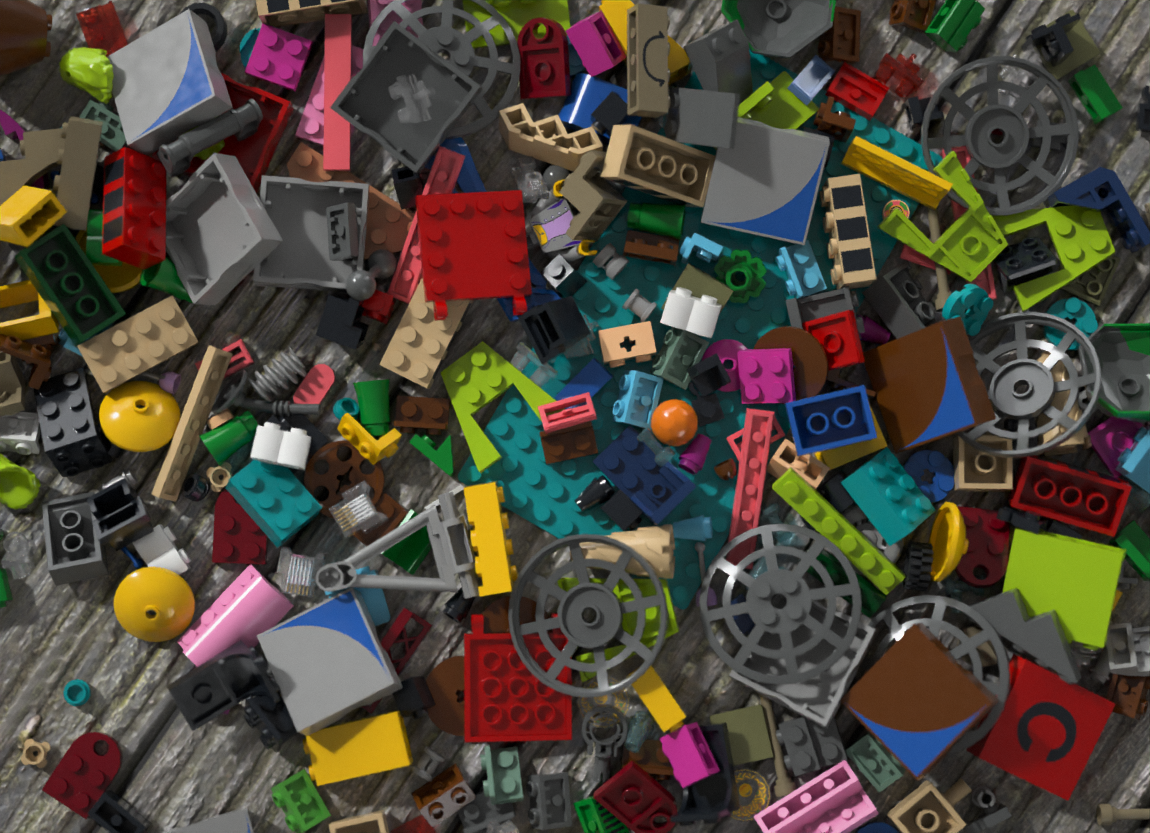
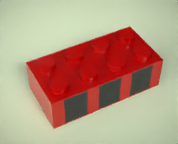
(134, 208)
(1069, 493)

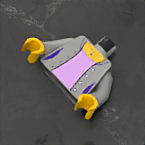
(549, 226)

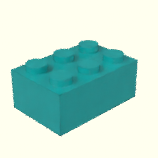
(888, 496)
(273, 499)

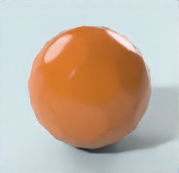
(674, 422)

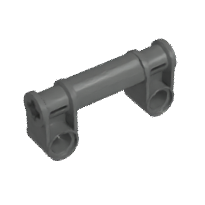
(241, 122)

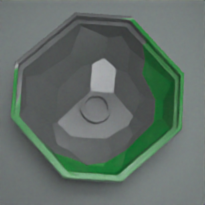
(780, 26)
(1124, 369)

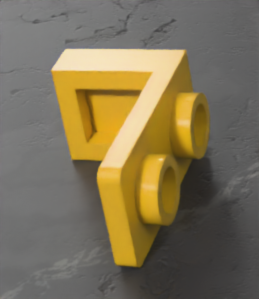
(367, 445)

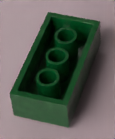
(69, 284)

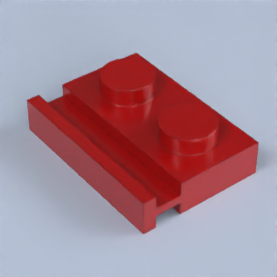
(857, 91)

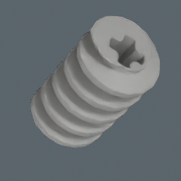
(278, 375)

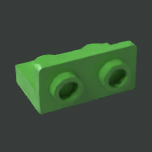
(300, 802)

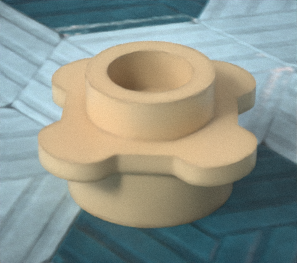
(214, 473)
(28, 756)

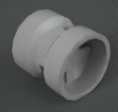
(615, 266)

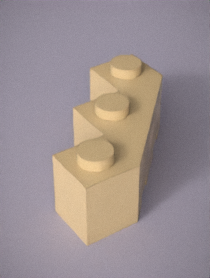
(546, 138)

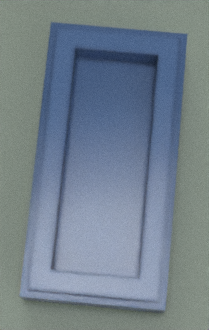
(811, 80)

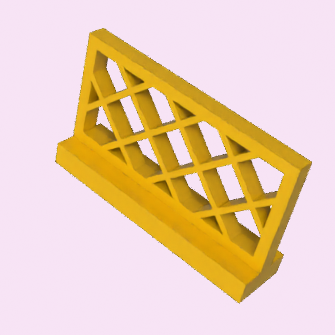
(895, 173)

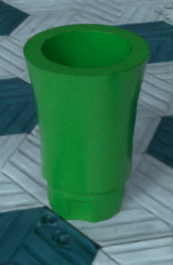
(657, 218)
(165, 279)
(374, 405)
(230, 436)

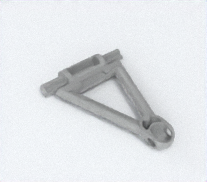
(450, 549)

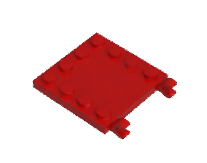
(473, 248)
(504, 697)

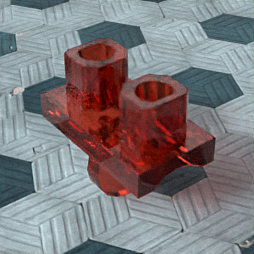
(900, 69)

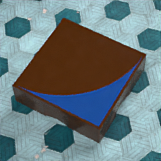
(928, 385)
(919, 701)

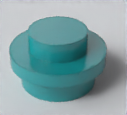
(345, 406)
(77, 692)

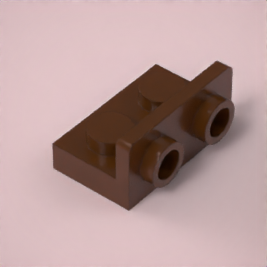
(912, 14)
(843, 39)
(834, 123)
(651, 247)
(423, 414)
(569, 443)
(395, 514)
(1129, 695)
(650, 759)
(443, 795)

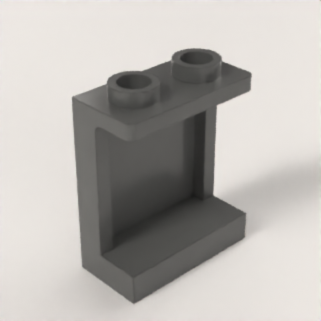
(823, 305)

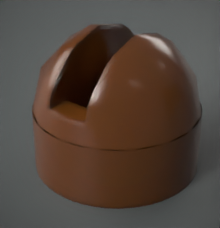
(726, 469)

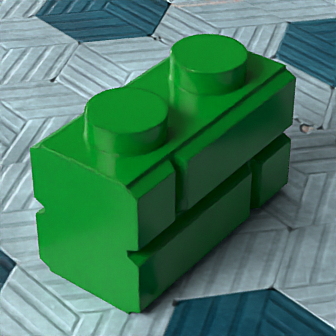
(954, 23)

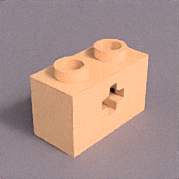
(613, 338)
(806, 466)

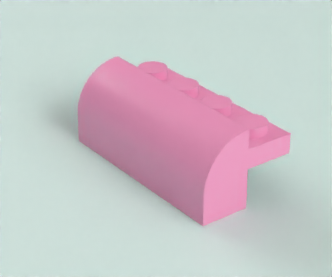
(239, 613)
(824, 805)

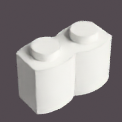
(691, 313)
(281, 447)
(160, 551)

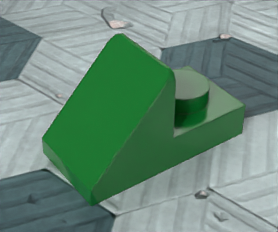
(441, 457)

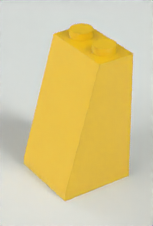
(616, 15)
(358, 748)

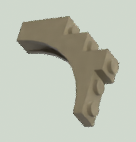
(41, 156)

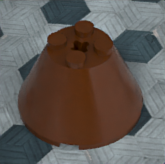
(23, 35)

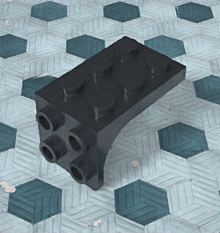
(70, 424)
(222, 684)
(717, 794)

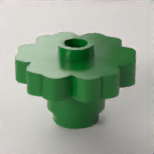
(752, 268)

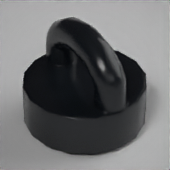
(195, 487)

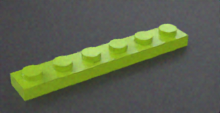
(838, 530)

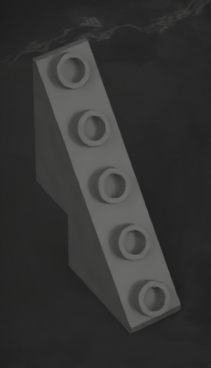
(1037, 635)

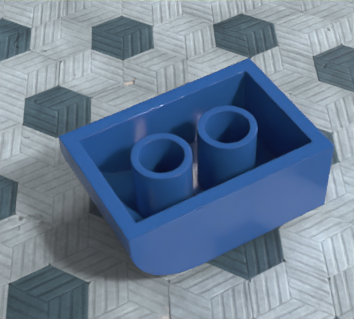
(585, 97)
(831, 420)

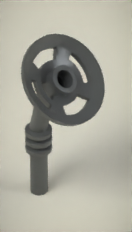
(233, 395)

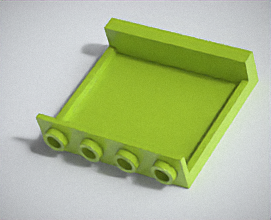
(1066, 576)

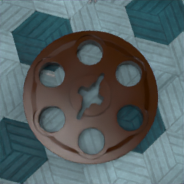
(336, 468)

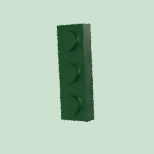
(870, 595)

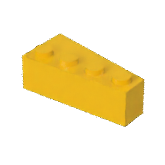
(490, 538)

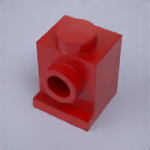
(379, 306)

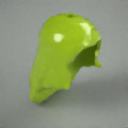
(88, 71)
(17, 485)

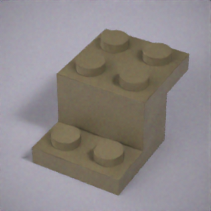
(592, 197)
(11, 386)

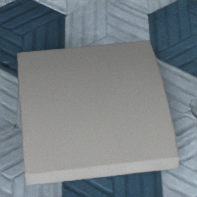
(1128, 649)

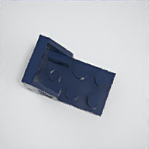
(1102, 191)
(634, 471)

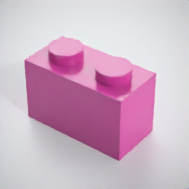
(596, 44)
(689, 754)

